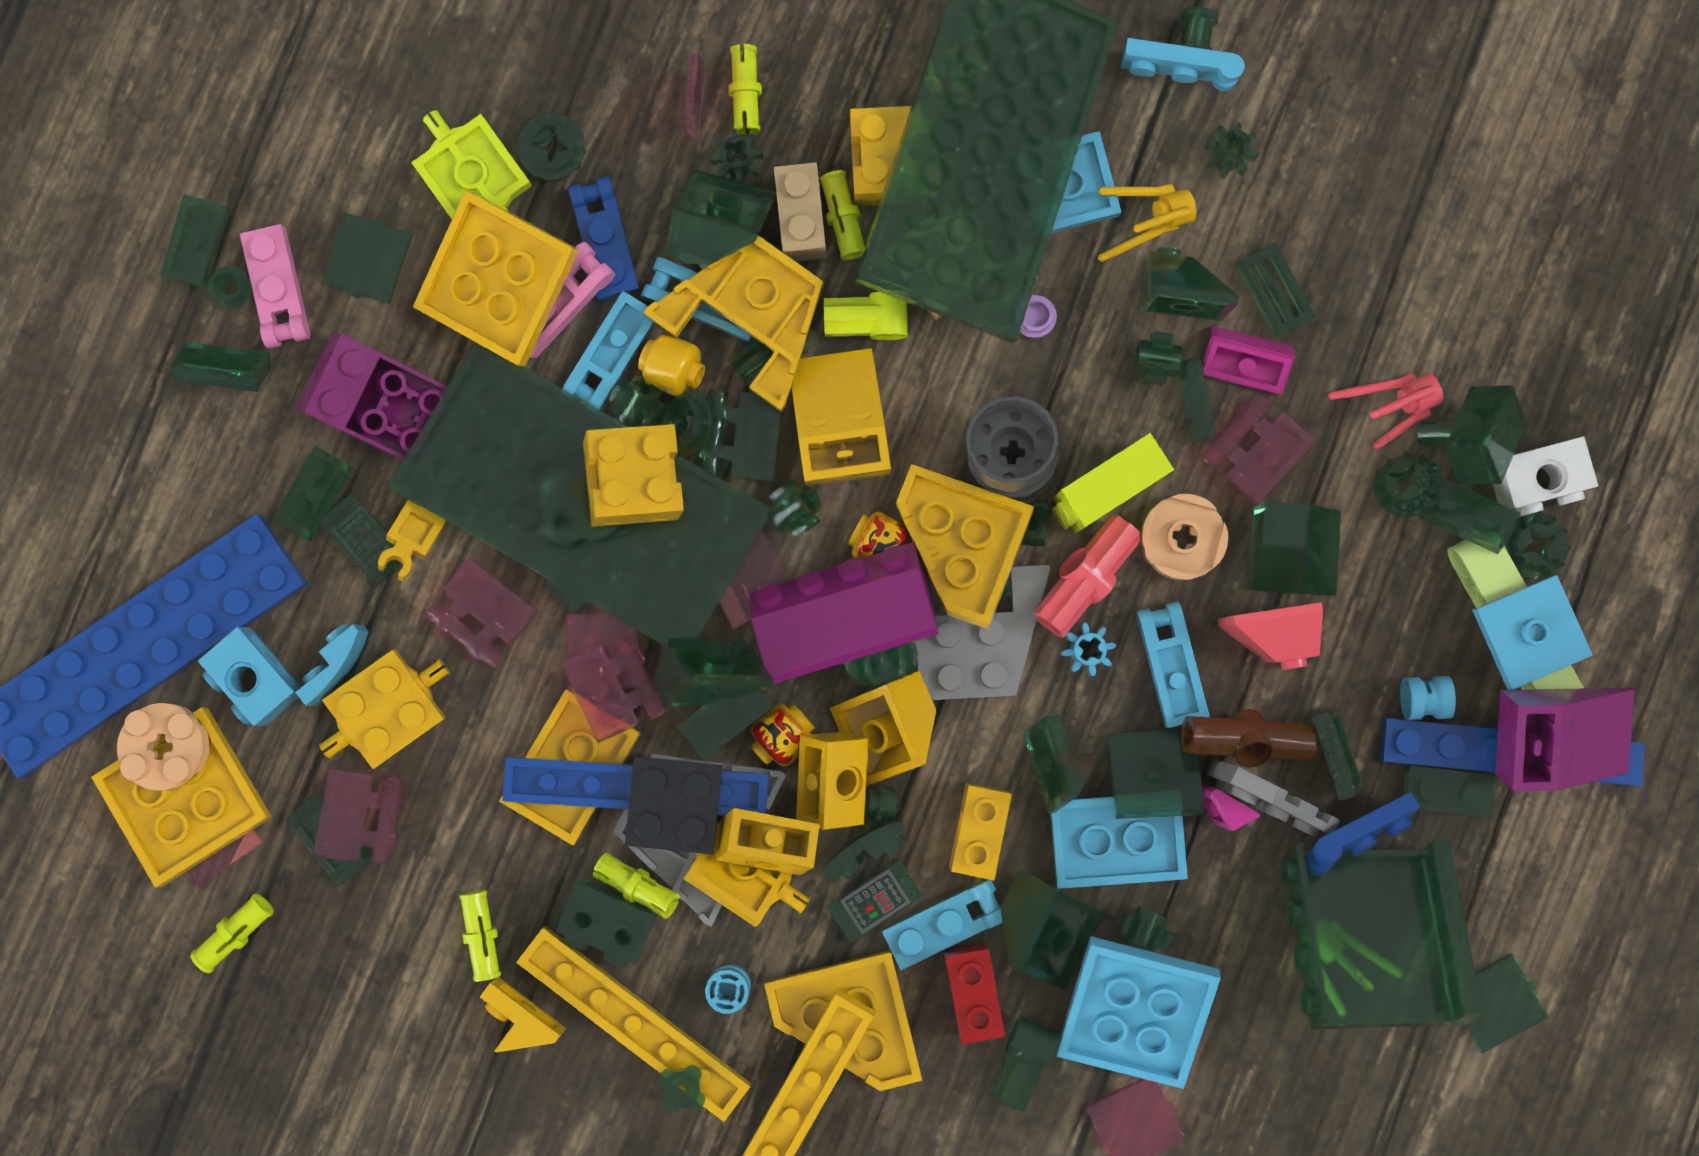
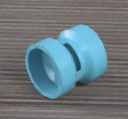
(1427, 697)
(734, 983)

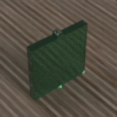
(367, 258)
(1506, 1003)

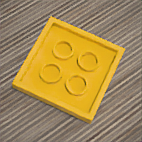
(495, 278)
(186, 824)

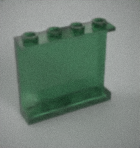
(1382, 940)

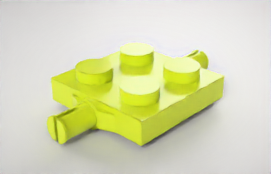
(471, 161)

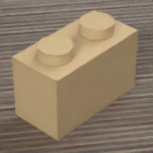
(800, 212)

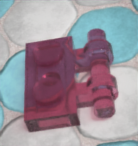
(1268, 458)
(489, 602)
(600, 693)
(344, 816)

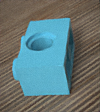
(274, 684)

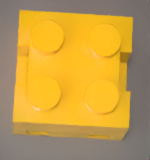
(873, 147)
(632, 475)

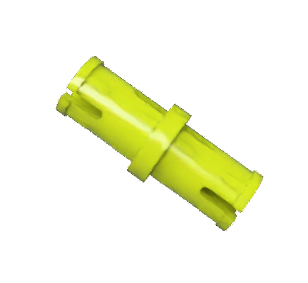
(745, 89)
(842, 215)
(636, 885)
(231, 933)
(480, 935)

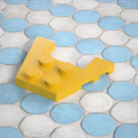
(761, 295)

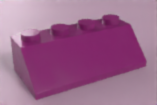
(843, 612)

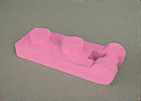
(275, 285)
(574, 295)

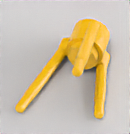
(1169, 212)

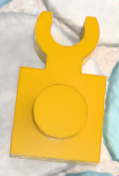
(412, 534)

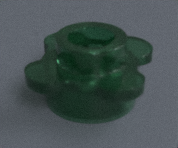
(687, 1077)

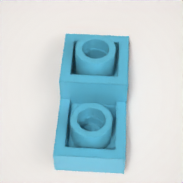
(341, 654)

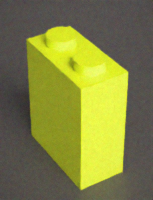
(1111, 484)

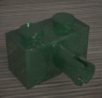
(1481, 436)

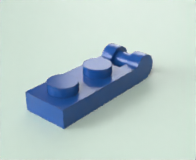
(605, 235)
(1361, 834)

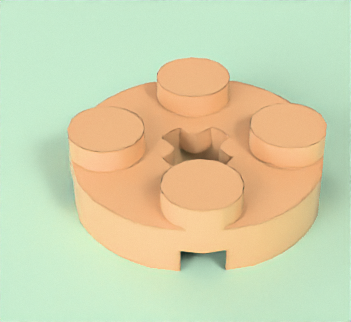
(1205, 525)
(137, 742)

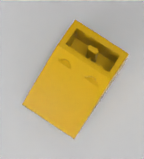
(840, 418)

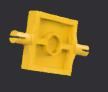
(384, 708)
(743, 888)

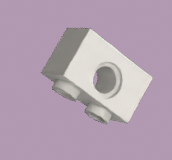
(1568, 470)

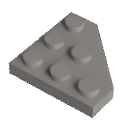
(1270, 799)

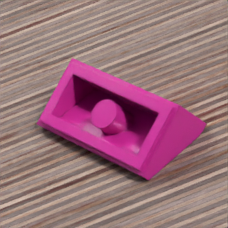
(1247, 360)
(1226, 810)

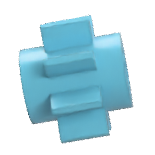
(1100, 647)

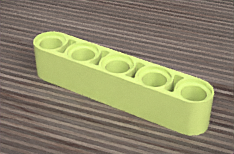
(1492, 577)

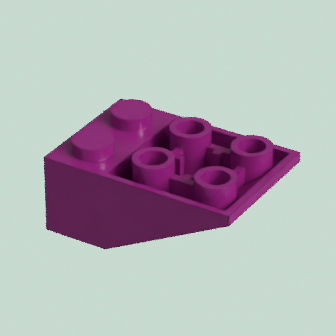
(370, 395)
(1563, 736)

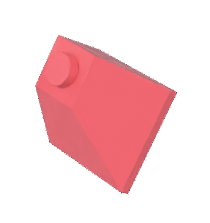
(1279, 634)

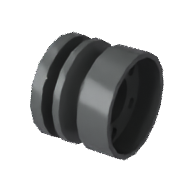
(1007, 429)

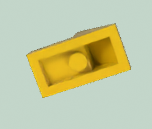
(531, 1023)

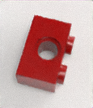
(974, 993)

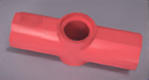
(1087, 575)

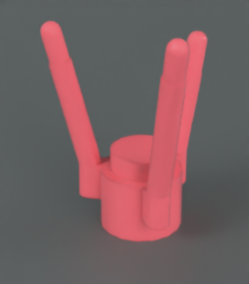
(1415, 397)

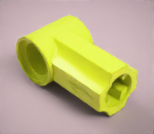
(873, 316)

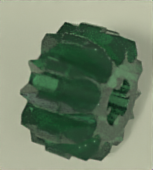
(883, 665)

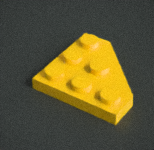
(963, 539)
(886, 1050)

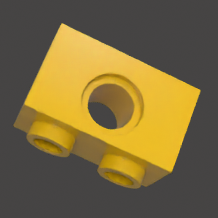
(832, 779)
(980, 831)
(767, 841)

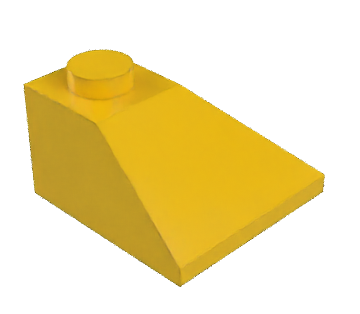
(895, 721)

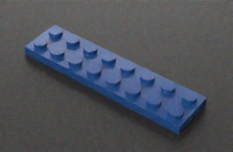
(143, 644)

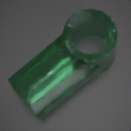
(1028, 1052)

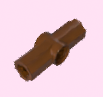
(1249, 738)

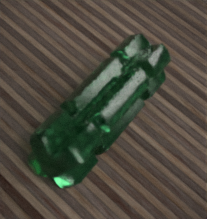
(1196, 401)

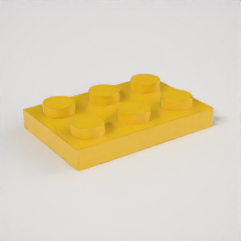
(570, 738)

